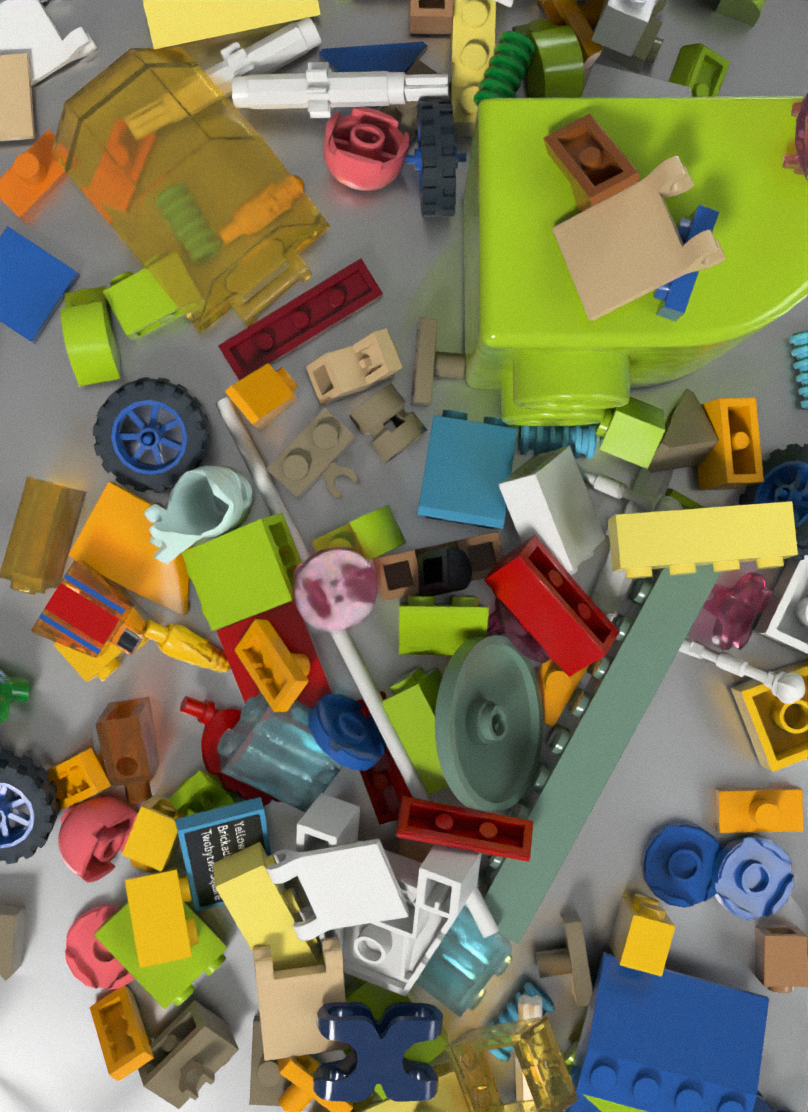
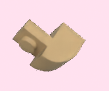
(354, 367)

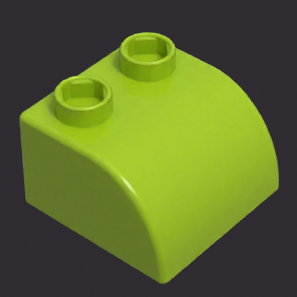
(520, 301)

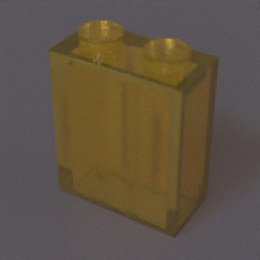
(41, 536)

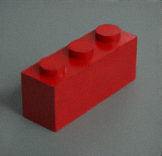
(552, 606)

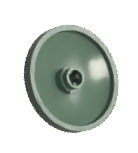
(489, 723)

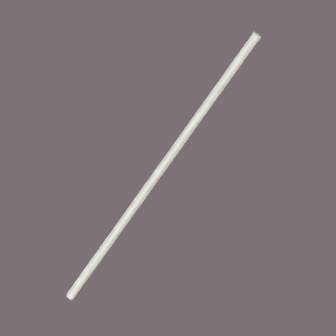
(343, 640)

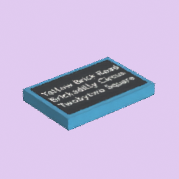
(214, 836)

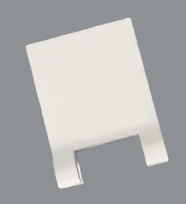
(30, 30)
(344, 886)

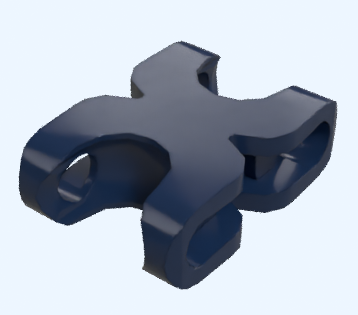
(377, 1051)

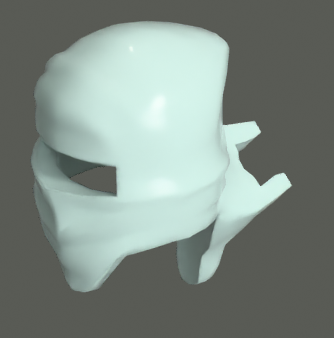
(201, 505)

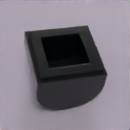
(443, 571)

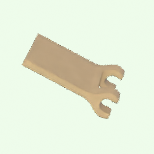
(16, 98)
(632, 243)
(292, 999)

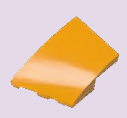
(119, 548)

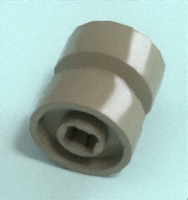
(379, 411)

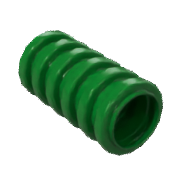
(506, 67)

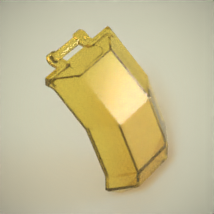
(187, 184)

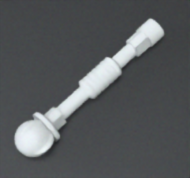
(618, 490)
(786, 686)

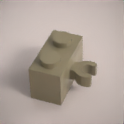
(314, 456)
(188, 1055)

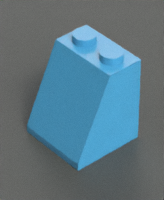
(464, 470)

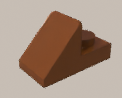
(590, 162)

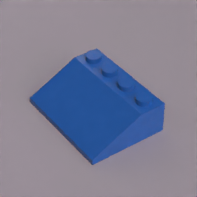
(670, 1042)

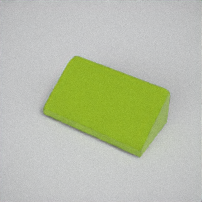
(700, 70)

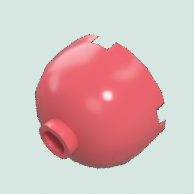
(364, 148)
(94, 835)

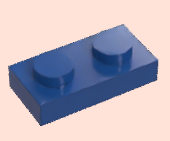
(676, 294)

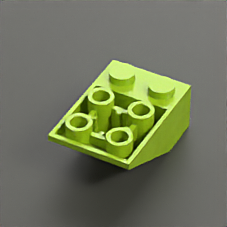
(440, 627)

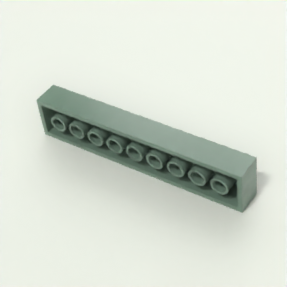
(593, 740)

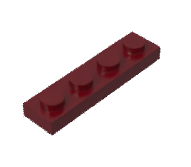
(301, 319)

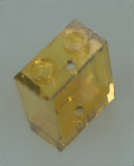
(533, 1045)

